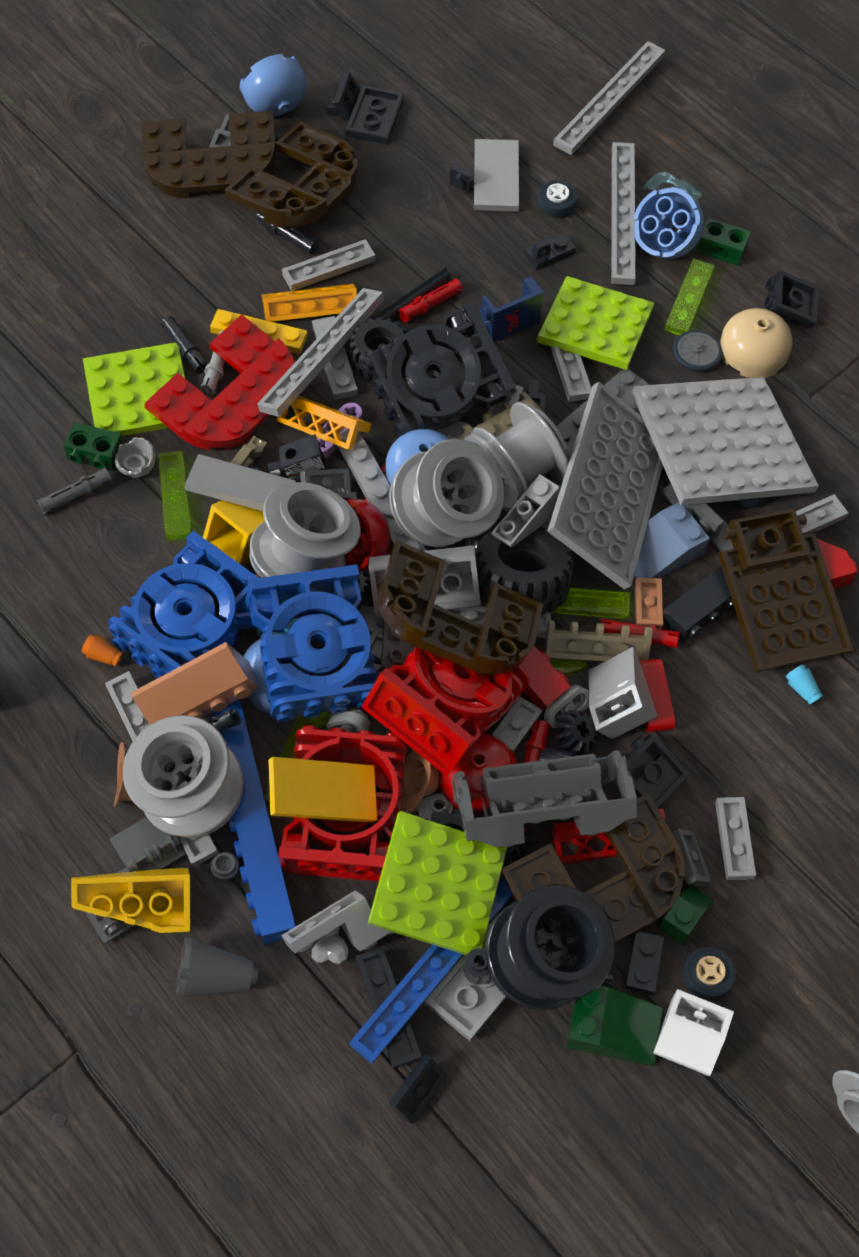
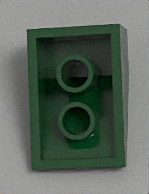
(615, 1026)

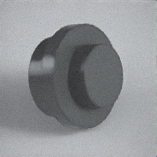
(224, 866)

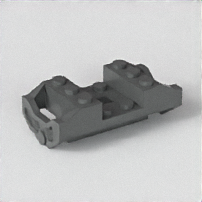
(547, 792)

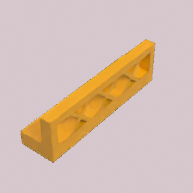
(307, 302)
(326, 413)

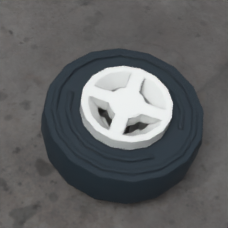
(557, 198)

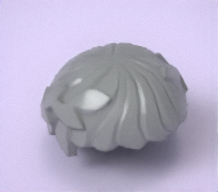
(135, 457)

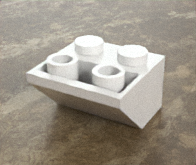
(693, 1032)

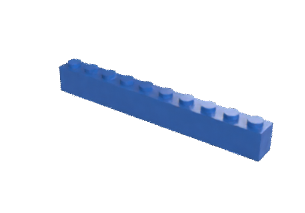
(257, 842)

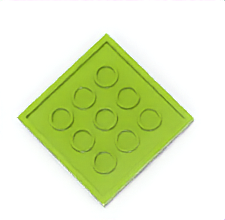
(596, 322)
(125, 381)
(437, 885)

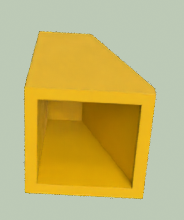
(231, 529)

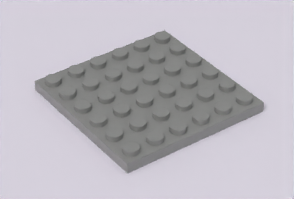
(723, 440)

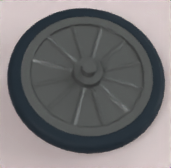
(697, 350)

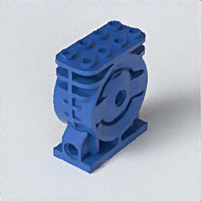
(189, 585)
(330, 615)

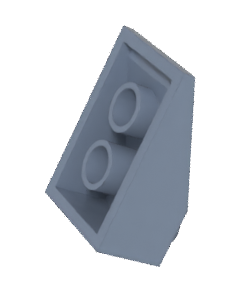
(670, 542)

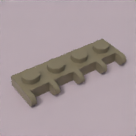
(500, 422)
(594, 645)

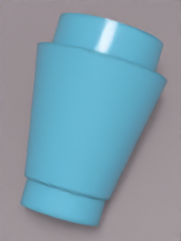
(804, 684)

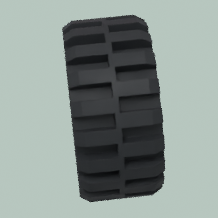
(538, 552)

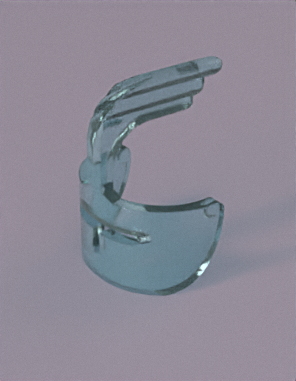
(683, 184)

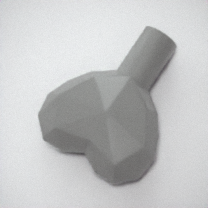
(330, 948)

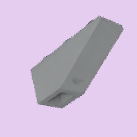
(529, 512)

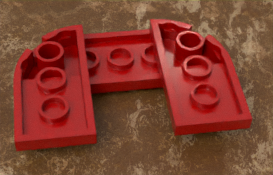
(234, 412)

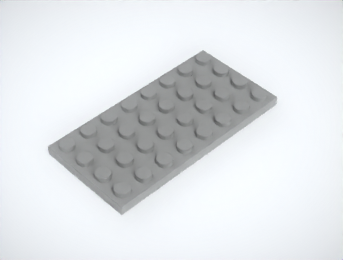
(608, 487)

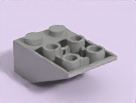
(619, 695)

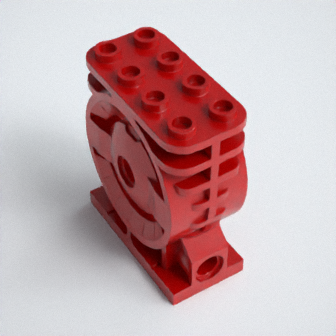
(442, 705)
(344, 854)

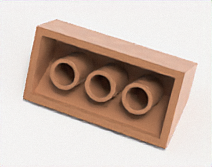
(198, 686)

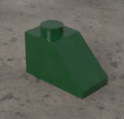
(685, 914)

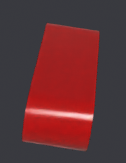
(659, 691)

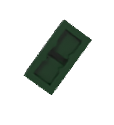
(723, 241)
(94, 443)

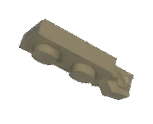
(249, 452)

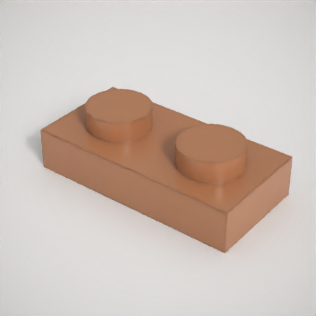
(648, 602)

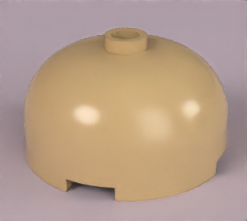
(756, 343)

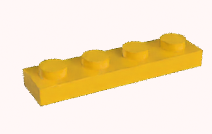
(292, 337)

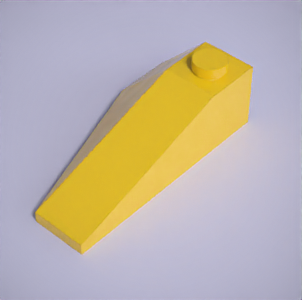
(142, 898)

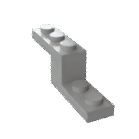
(349, 912)

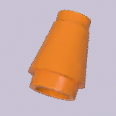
(101, 650)

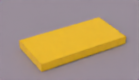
(322, 790)

